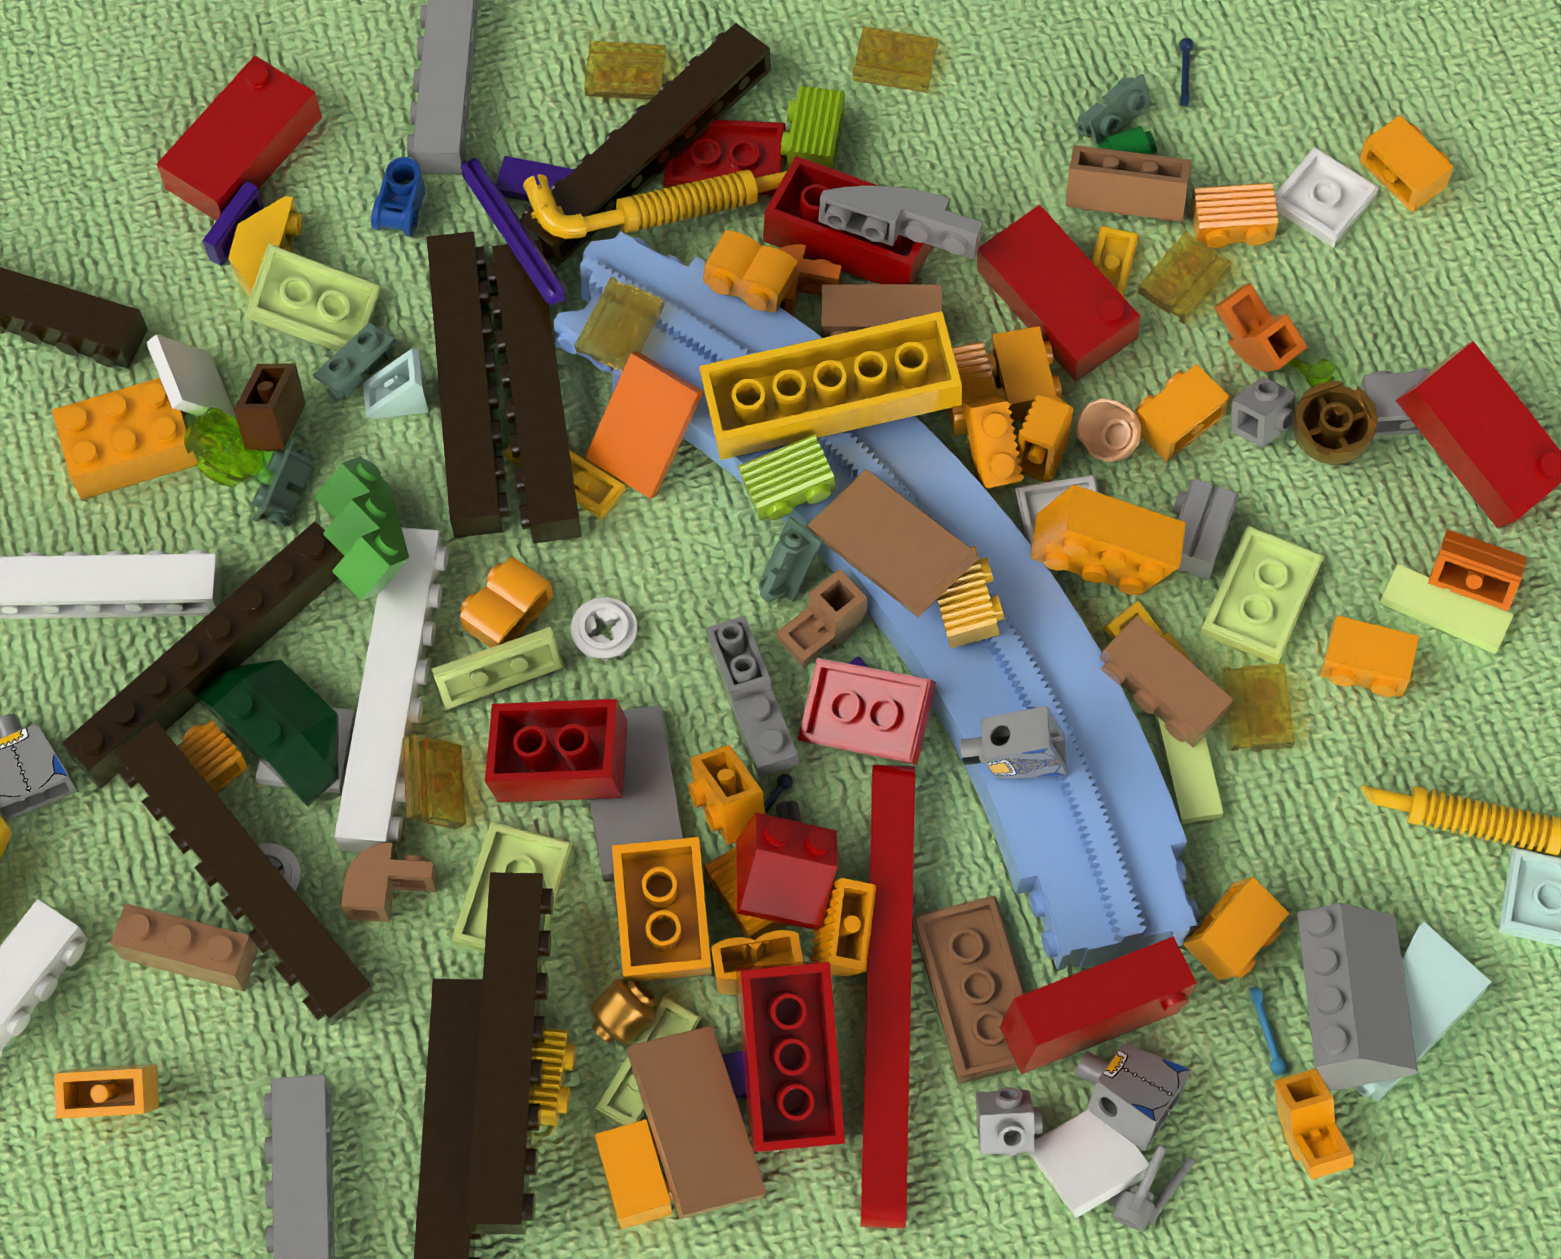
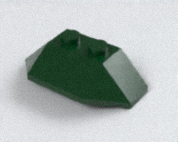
(279, 723)

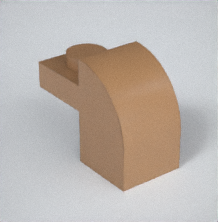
(831, 617)
(376, 875)

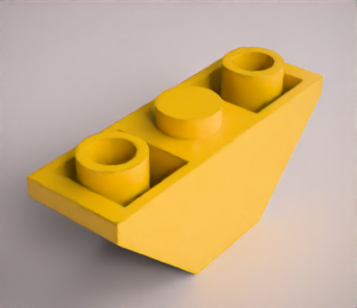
(272, 225)

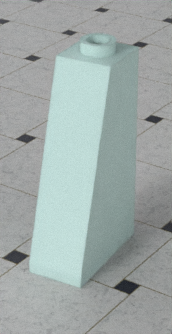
(1439, 992)

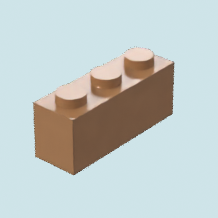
(1128, 183)
(869, 305)
(1164, 682)
(184, 947)

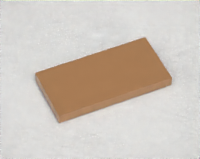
(892, 542)
(971, 983)
(696, 1122)

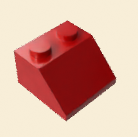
(785, 870)

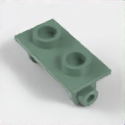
(1122, 106)
(362, 353)
(288, 469)
(789, 562)

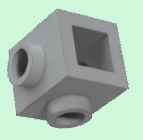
(1263, 411)
(1007, 1121)

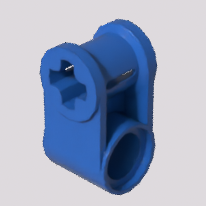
(398, 204)

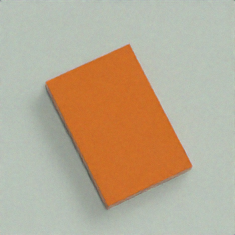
(643, 424)

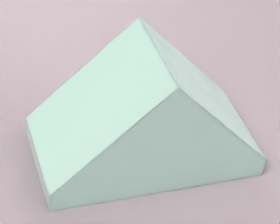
(397, 388)

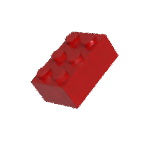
(556, 750)

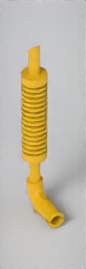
(651, 208)
(1473, 818)

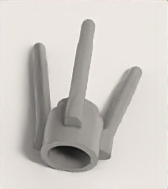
(1135, 1205)

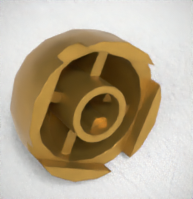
(1334, 422)

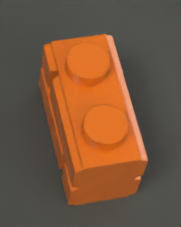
(1477, 570)

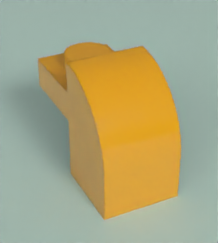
(1310, 1125)

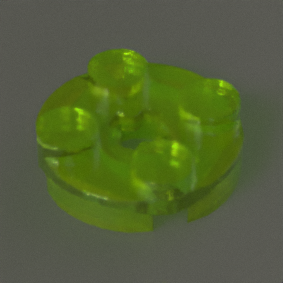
(207, 438)

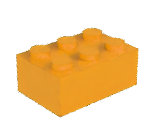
(122, 438)
(1107, 540)
(661, 909)

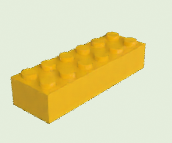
(831, 385)

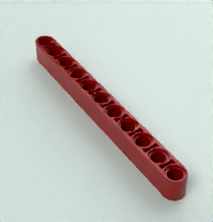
(888, 1000)

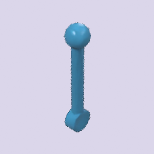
(1278, 1065)

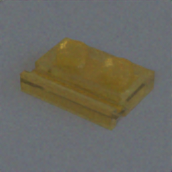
(895, 59)
(624, 70)
(1184, 277)
(619, 324)
(1260, 707)
(434, 781)

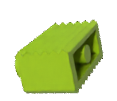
(815, 125)
(788, 478)

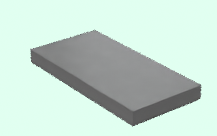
(649, 797)

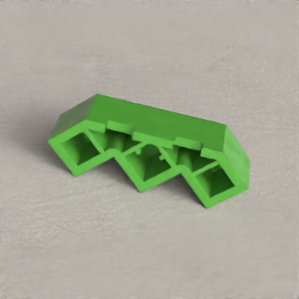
(363, 527)

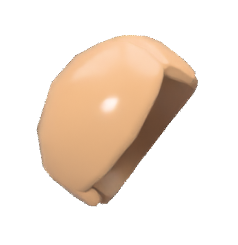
(1108, 430)

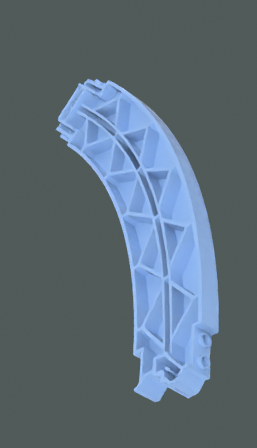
(1085, 843)

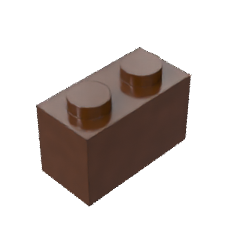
(270, 406)

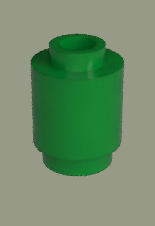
(1130, 140)

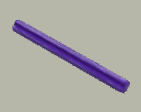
(513, 231)

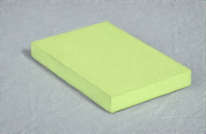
(310, 299)
(1262, 595)
(509, 851)

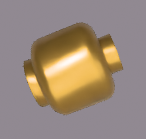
(623, 1011)

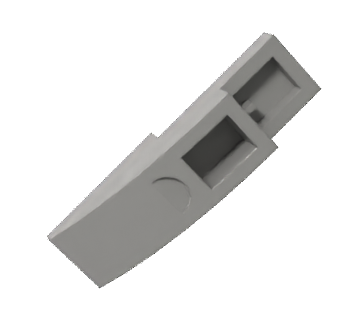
(888, 211)
(751, 696)

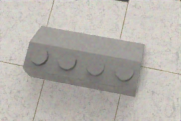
(1356, 995)

